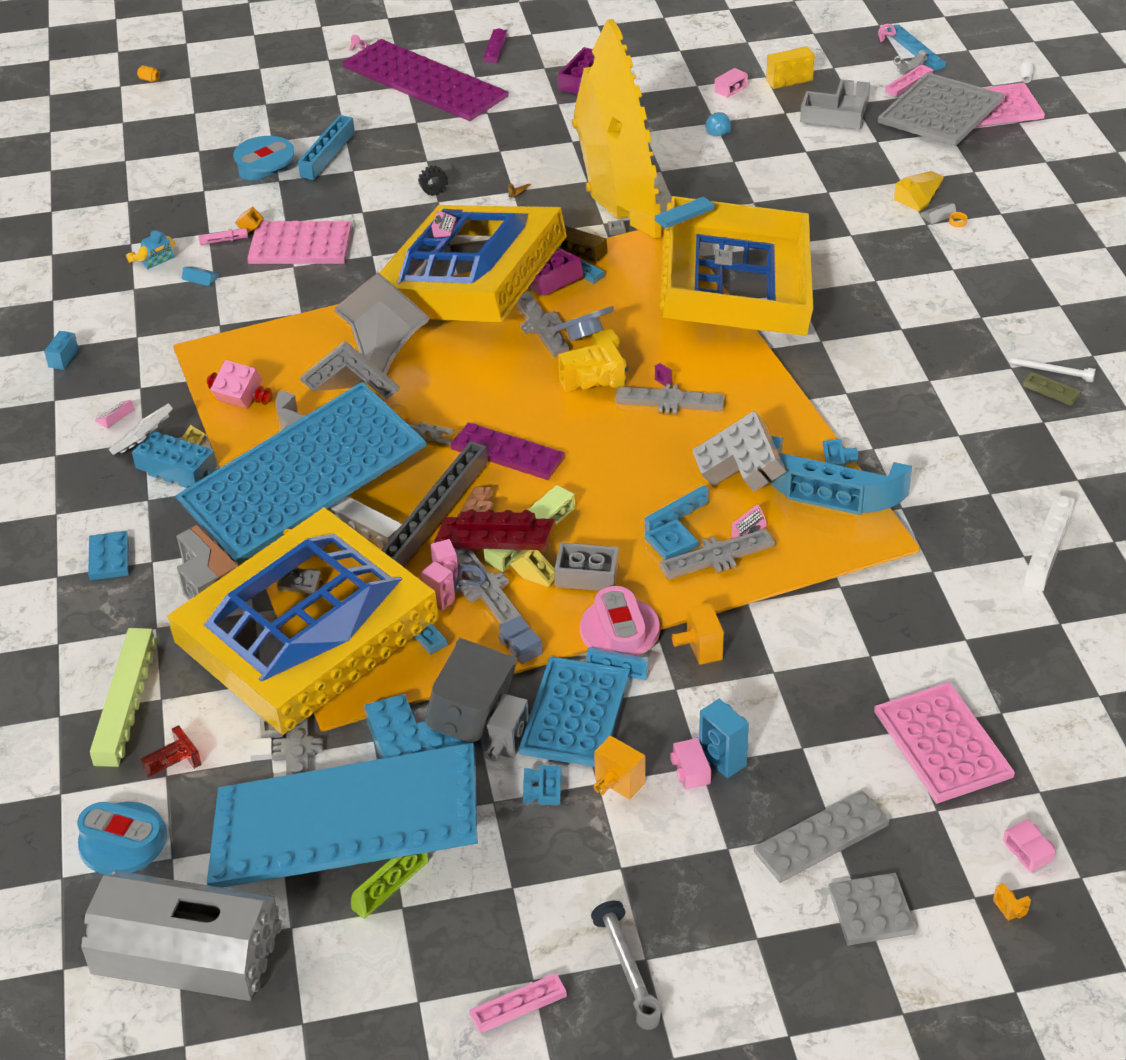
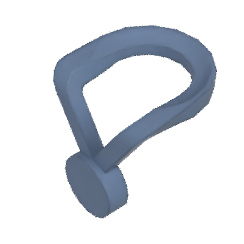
(457, 583)

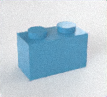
(61, 350)

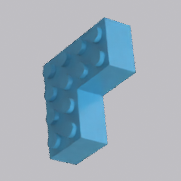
(397, 731)

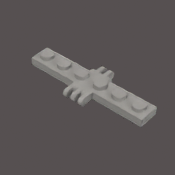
(539, 323)
(670, 398)
(716, 554)
(489, 591)
(296, 748)

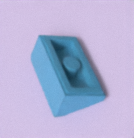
(199, 275)

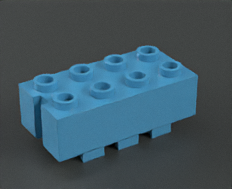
(173, 459)

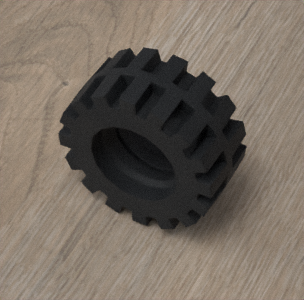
(429, 173)

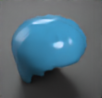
(718, 124)

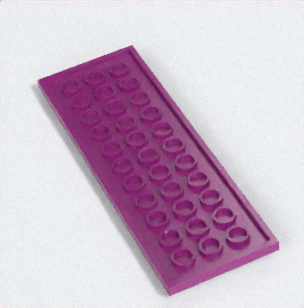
(425, 79)

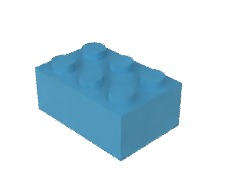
(724, 737)

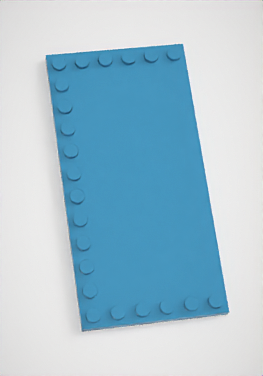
(300, 472)
(344, 816)

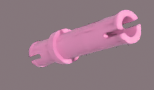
(223, 236)

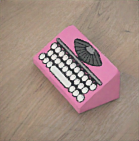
(443, 224)
(115, 413)
(749, 522)

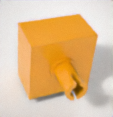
(703, 634)
(618, 768)

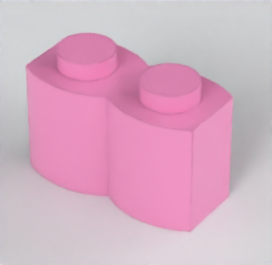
(1029, 845)

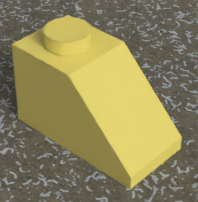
(533, 567)

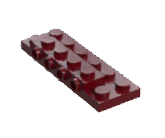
(497, 530)

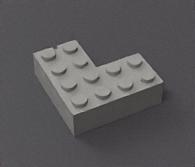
(837, 109)
(740, 447)

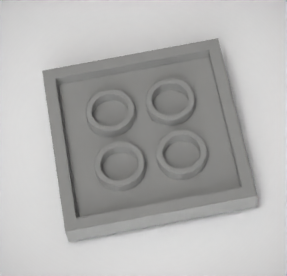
(871, 909)

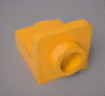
(1008, 904)

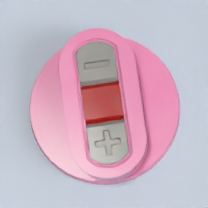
(619, 623)

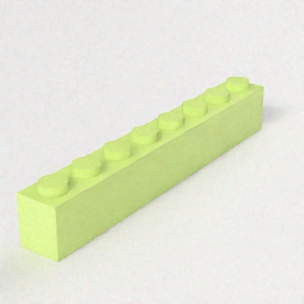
(123, 697)

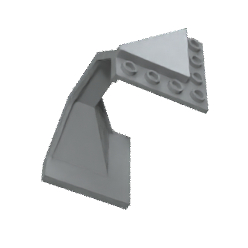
(381, 326)

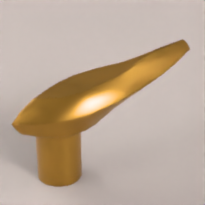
(515, 191)

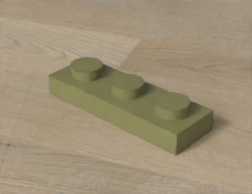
(1051, 388)

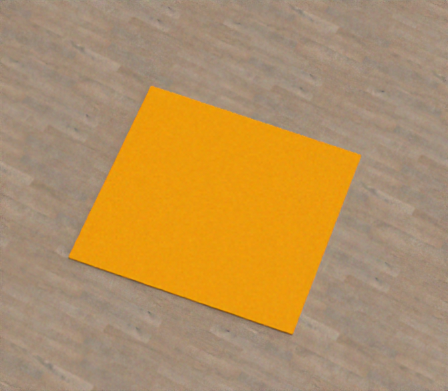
(616, 460)

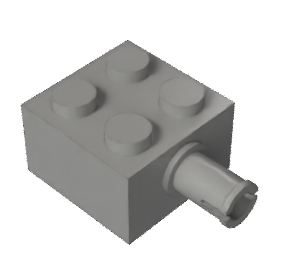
(506, 727)

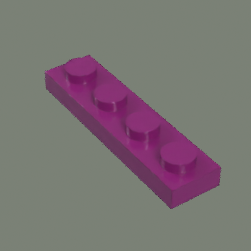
(495, 46)

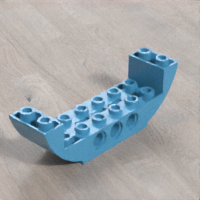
(840, 486)

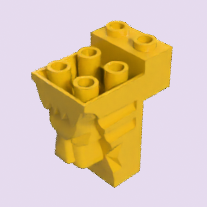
(594, 364)

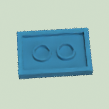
(108, 555)

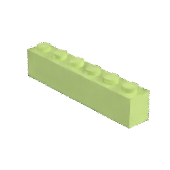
(554, 505)

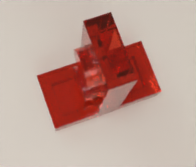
(171, 754)

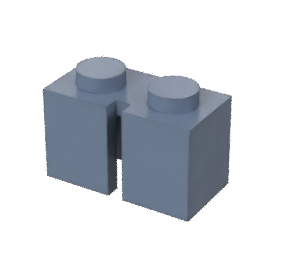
(520, 643)

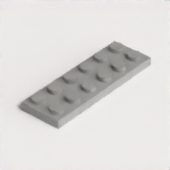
(821, 836)

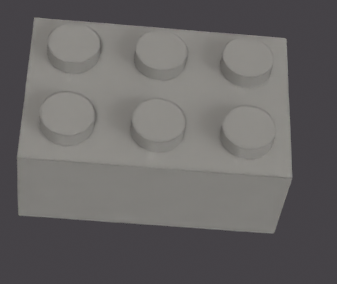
(586, 566)

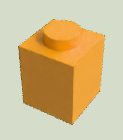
(249, 219)

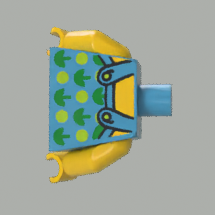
(153, 250)

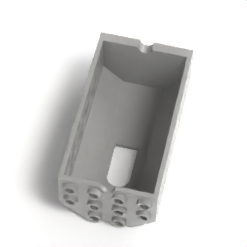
(140, 941)

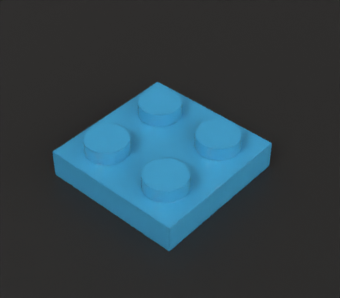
(671, 540)

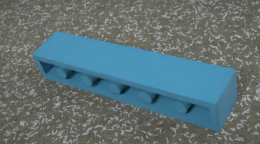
(326, 147)

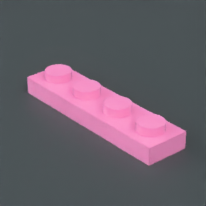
(906, 81)
(517, 1003)

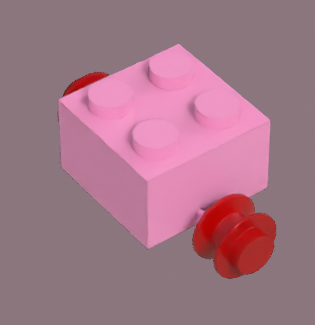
(238, 385)

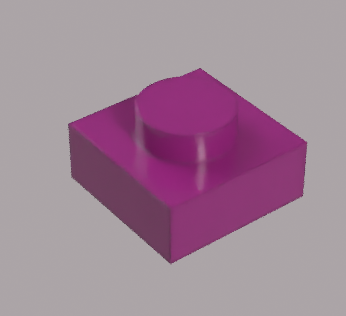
(663, 374)

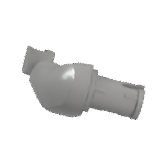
(906, 66)

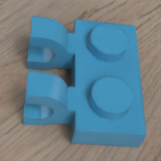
(549, 785)

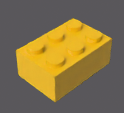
(790, 67)

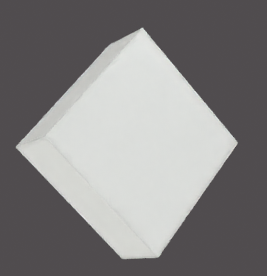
(260, 749)

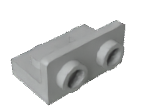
(300, 581)

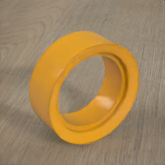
(958, 215)

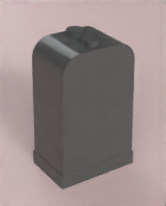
(468, 690)

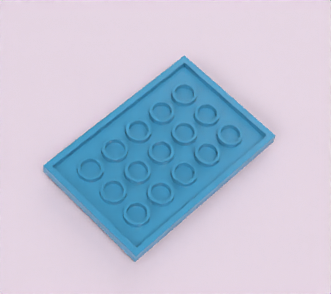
(574, 710)

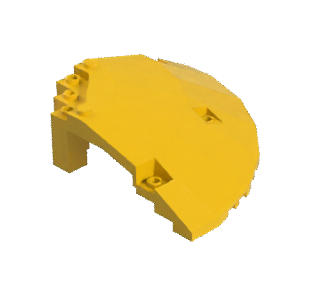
(615, 135)

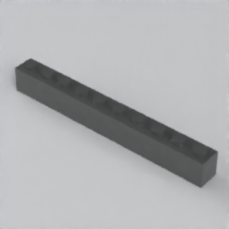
(436, 504)

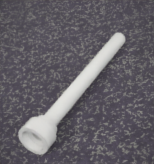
(1086, 374)

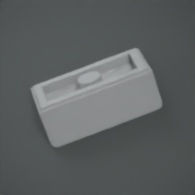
(938, 213)

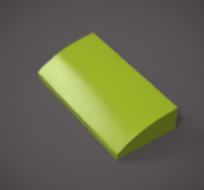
(385, 883)

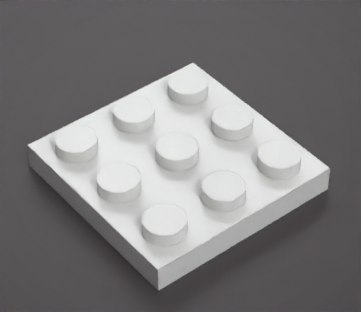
(140, 430)

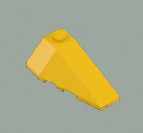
(917, 189)

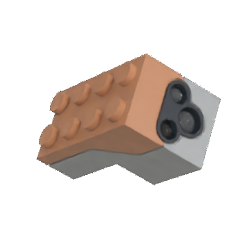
(202, 562)

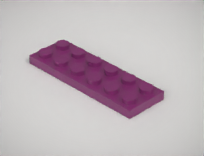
(511, 451)

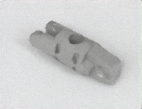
(432, 432)

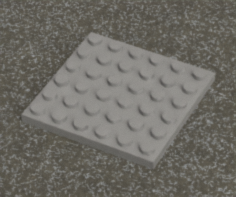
(941, 108)

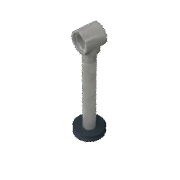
(608, 915)

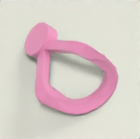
(884, 31)
(355, 39)

